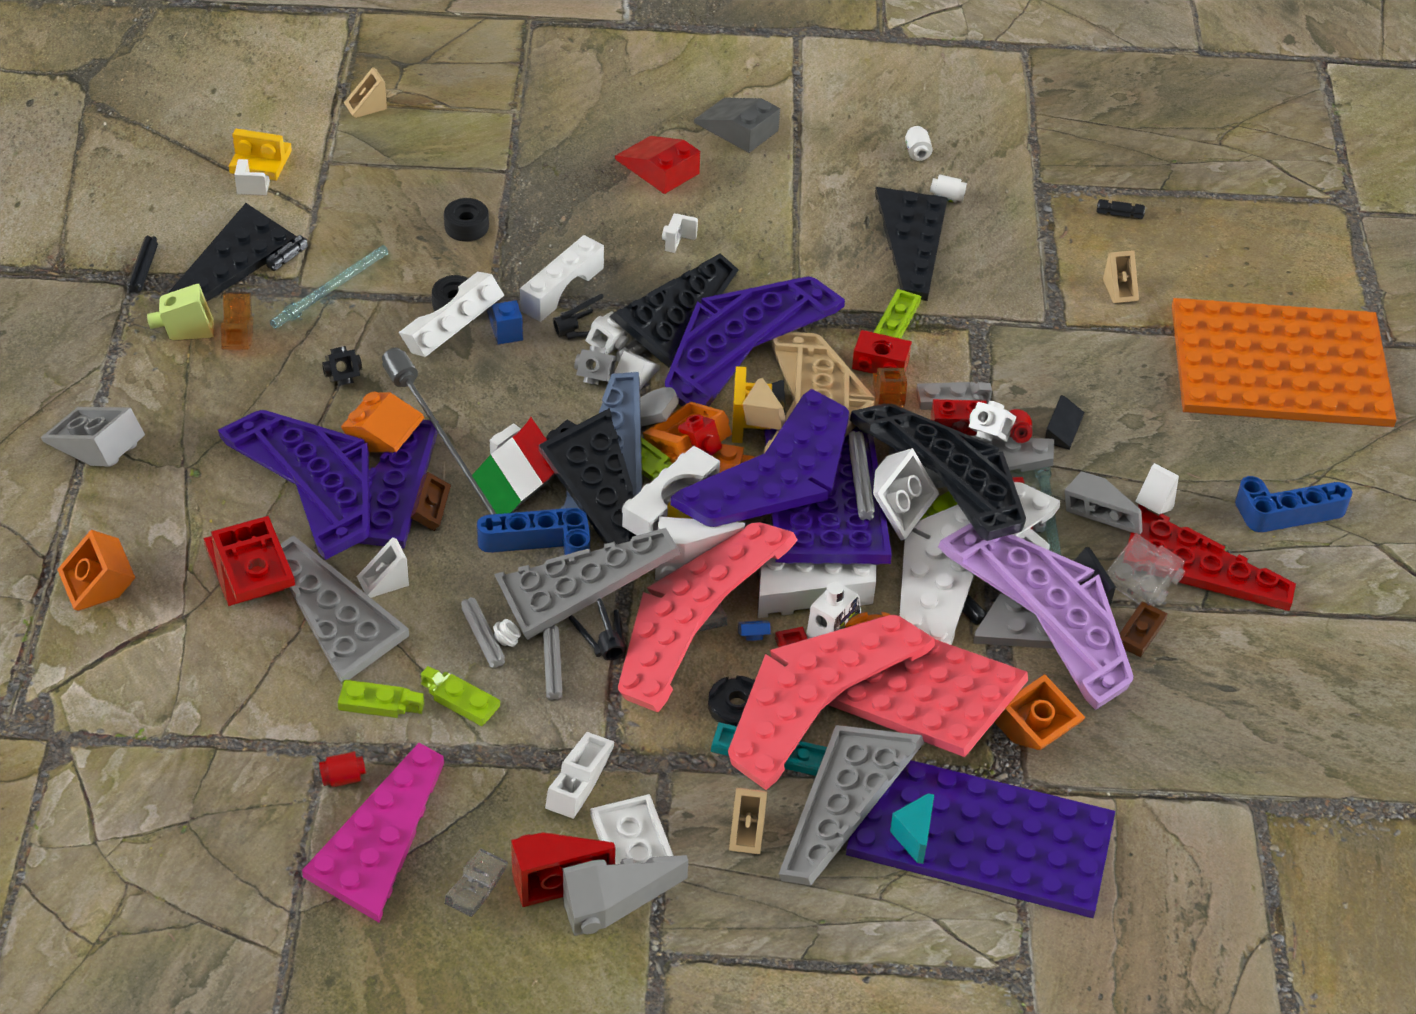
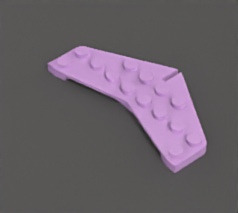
(1070, 613)

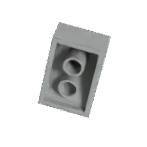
(96, 434)

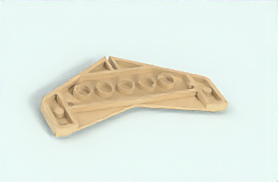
(812, 363)

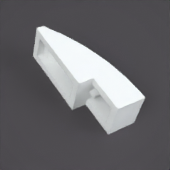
(578, 775)

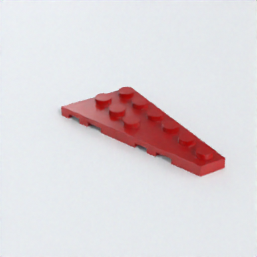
(1213, 568)

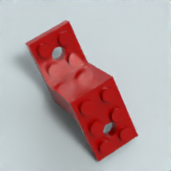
(248, 560)

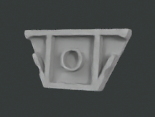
(1011, 625)

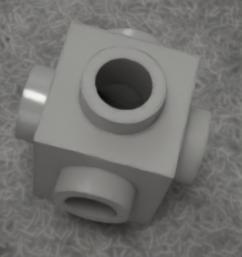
(604, 365)

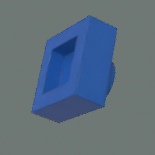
(754, 629)

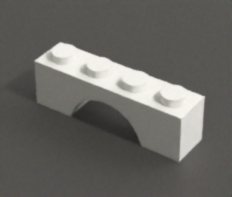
(542, 292)
(434, 329)
(643, 511)

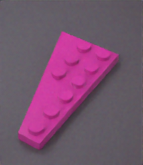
(374, 842)

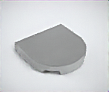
(658, 405)

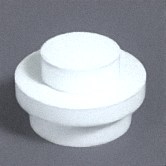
(506, 633)

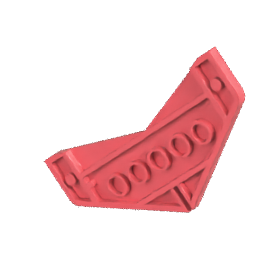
(683, 604)
(805, 679)

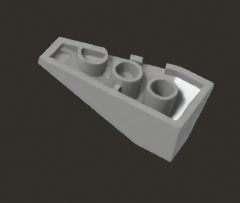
(603, 893)

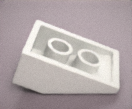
(903, 490)
(692, 540)

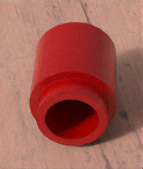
(342, 769)

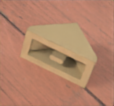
(368, 95)
(1121, 276)
(763, 407)
(748, 820)

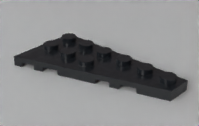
(913, 235)
(235, 252)
(664, 313)
(593, 473)

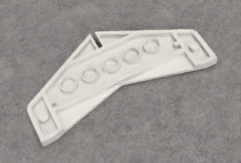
(936, 585)

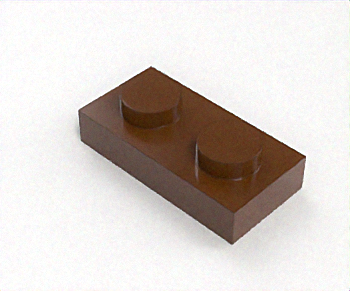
(430, 501)
(1142, 628)

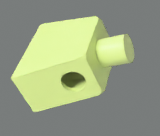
(183, 314)

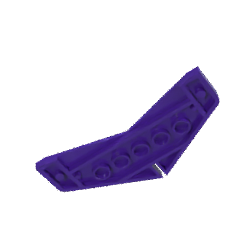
(733, 323)
(323, 465)
(790, 474)

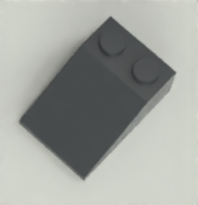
(741, 121)

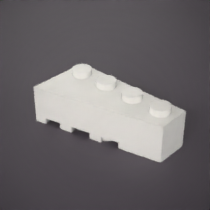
(799, 585)

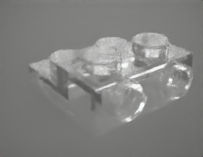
(1145, 571)

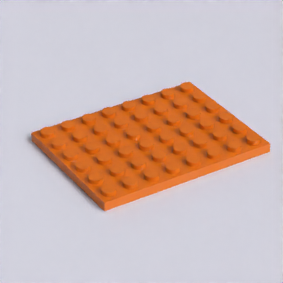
(1282, 362)

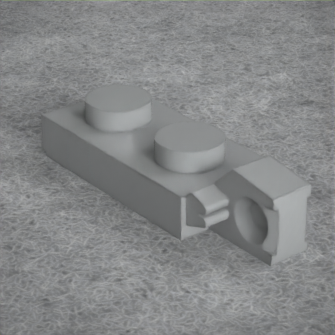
(952, 391)

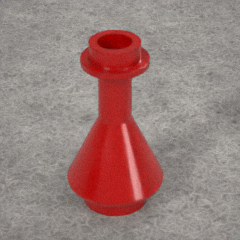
(1022, 428)

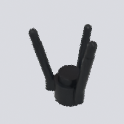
(567, 321)
(610, 643)

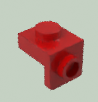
(702, 433)

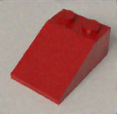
(662, 161)
(541, 858)

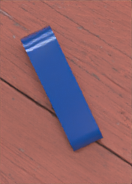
(1290, 508)
(534, 530)

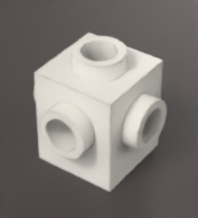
(607, 334)
(991, 421)

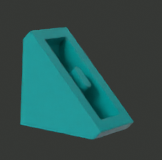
(911, 826)

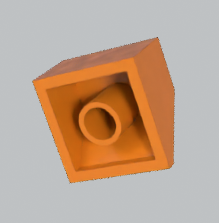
(382, 422)
(96, 571)
(1038, 715)

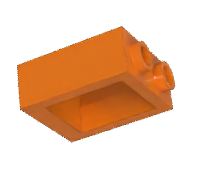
(671, 442)

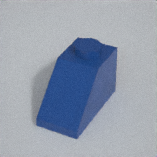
(506, 322)

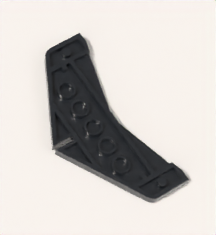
(967, 466)

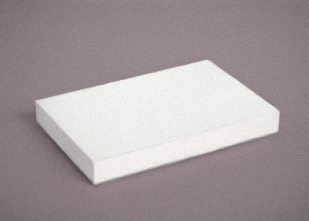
(632, 828)

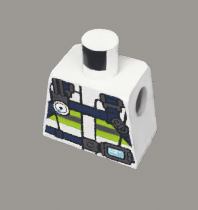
(832, 610)

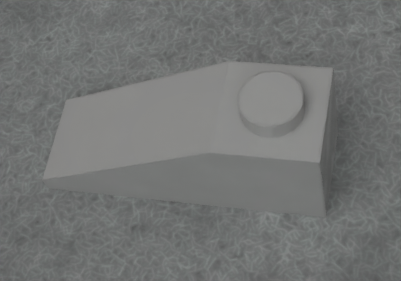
(1102, 502)

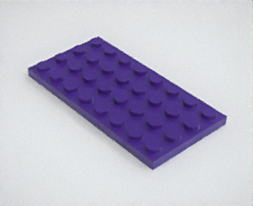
(832, 528)
(995, 838)

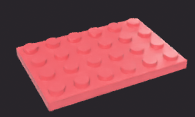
(941, 695)

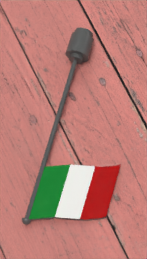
(509, 473)

